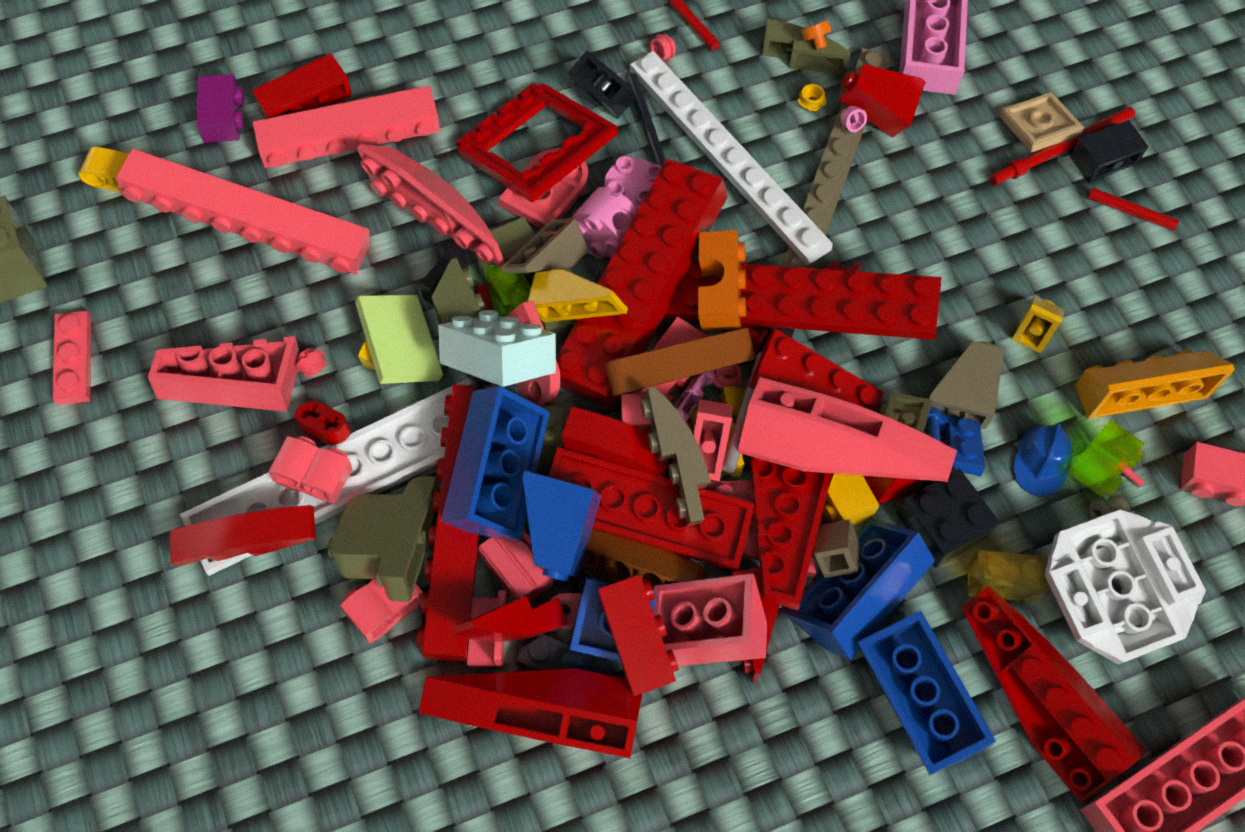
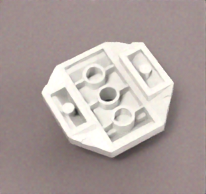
(1154, 577)

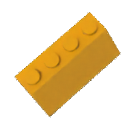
(1151, 382)

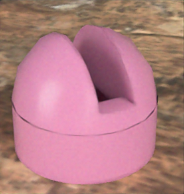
(857, 115)

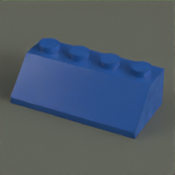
(496, 446)
(854, 605)
(926, 693)

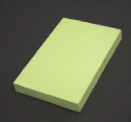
(398, 339)

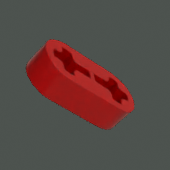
(327, 417)

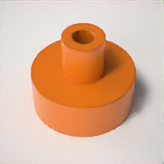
(817, 33)

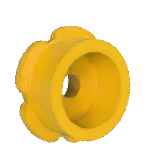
(812, 97)

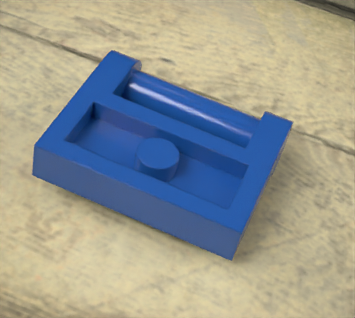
(962, 436)

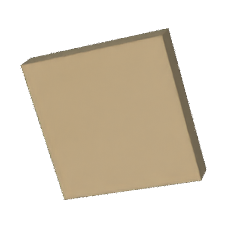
(1041, 122)

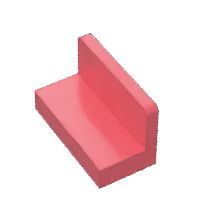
(486, 653)

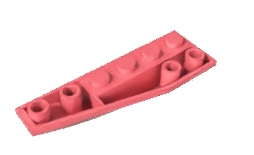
(428, 199)
(837, 437)

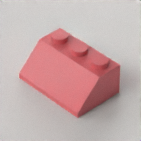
(713, 619)

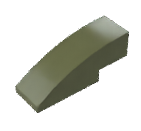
(786, 42)

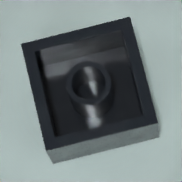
(948, 517)

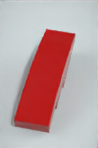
(243, 533)

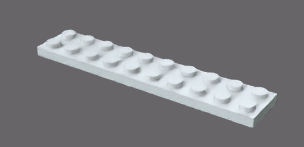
(379, 457)

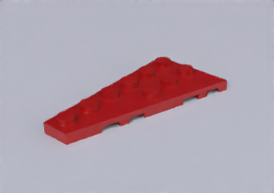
(787, 526)

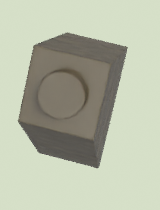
(971, 384)

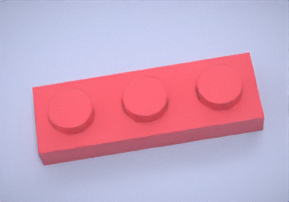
(72, 358)

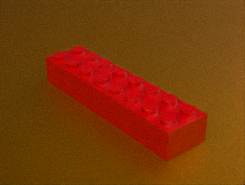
(643, 276)

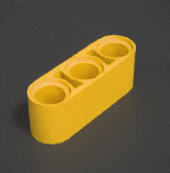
(102, 167)

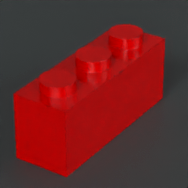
(304, 89)
(637, 634)

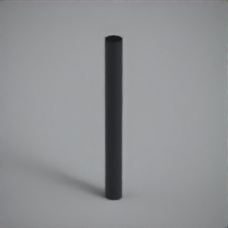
(646, 120)

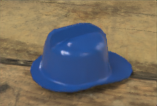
(1043, 459)

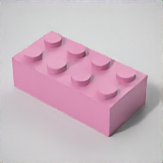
(934, 43)

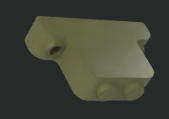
(386, 537)

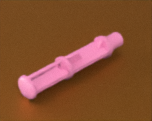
(692, 394)

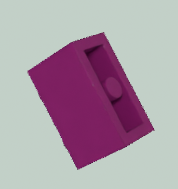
(220, 108)

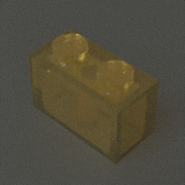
(1009, 574)

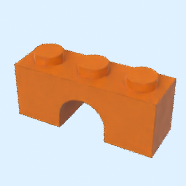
(721, 303)

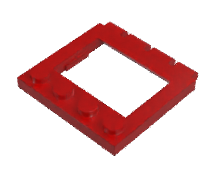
(554, 166)

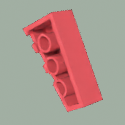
(228, 375)

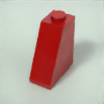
(884, 95)

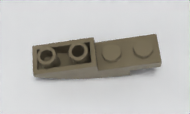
(674, 440)

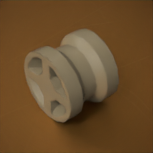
(1100, 508)

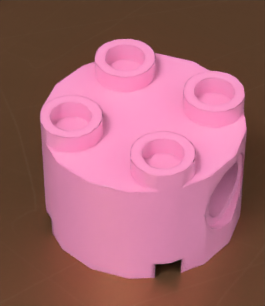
(632, 178)
(604, 221)

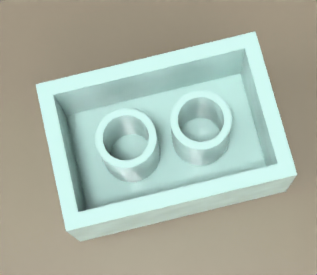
(497, 348)

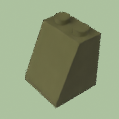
(19, 259)

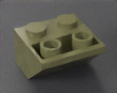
(455, 294)

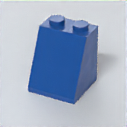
(559, 523)

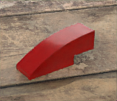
(611, 441)
(514, 621)

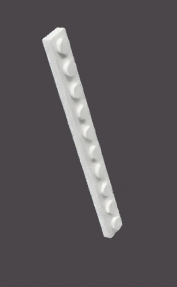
(732, 159)

